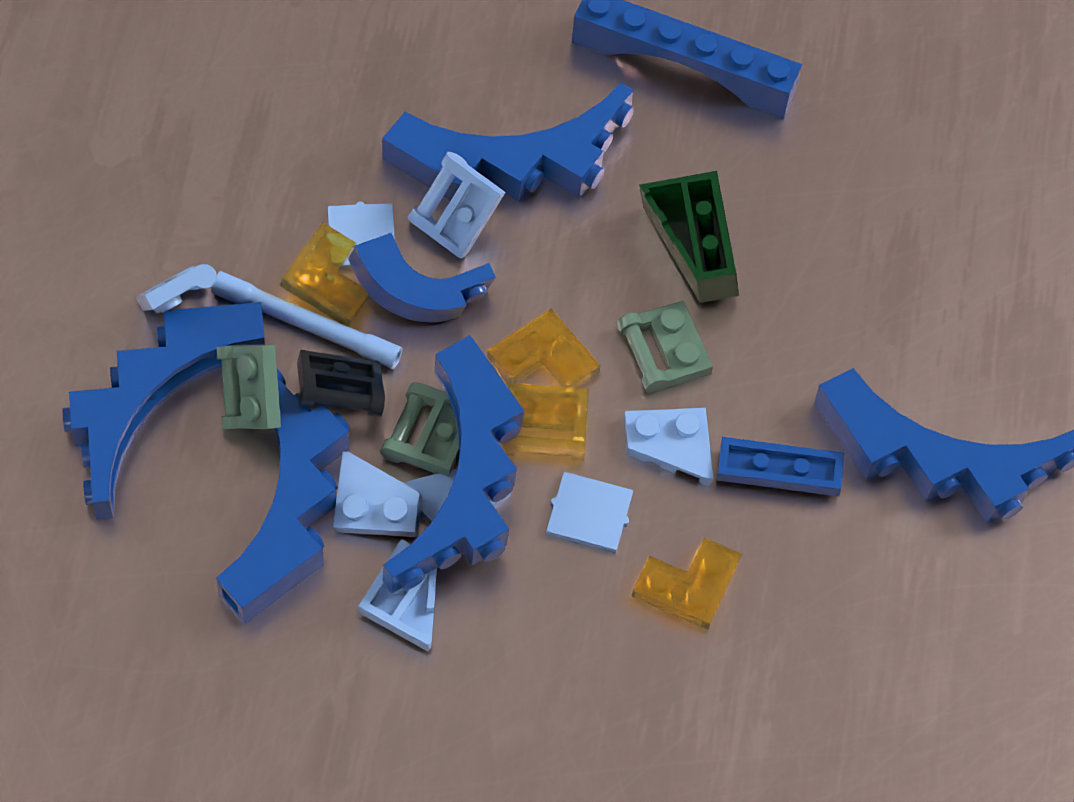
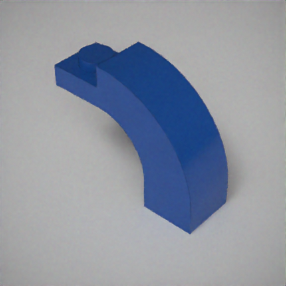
(410, 294)

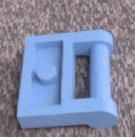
(465, 213)
(167, 293)

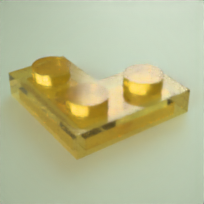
(317, 280)
(545, 343)
(693, 593)

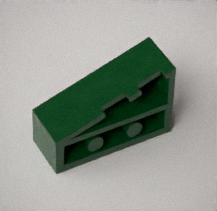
(695, 231)

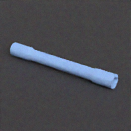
(365, 344)

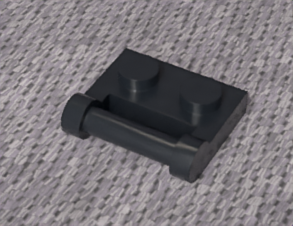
(340, 382)

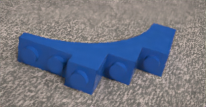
(515, 163)
(110, 417)
(937, 464)
(467, 520)
(286, 545)

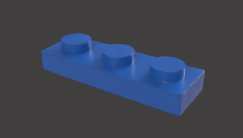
(780, 466)

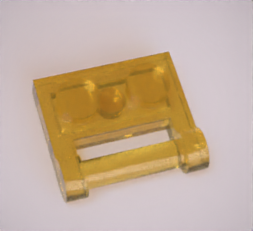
(551, 410)

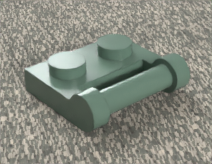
(676, 342)
(258, 386)
(438, 442)

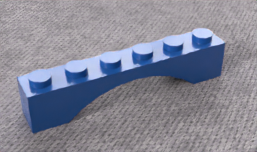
(752, 74)

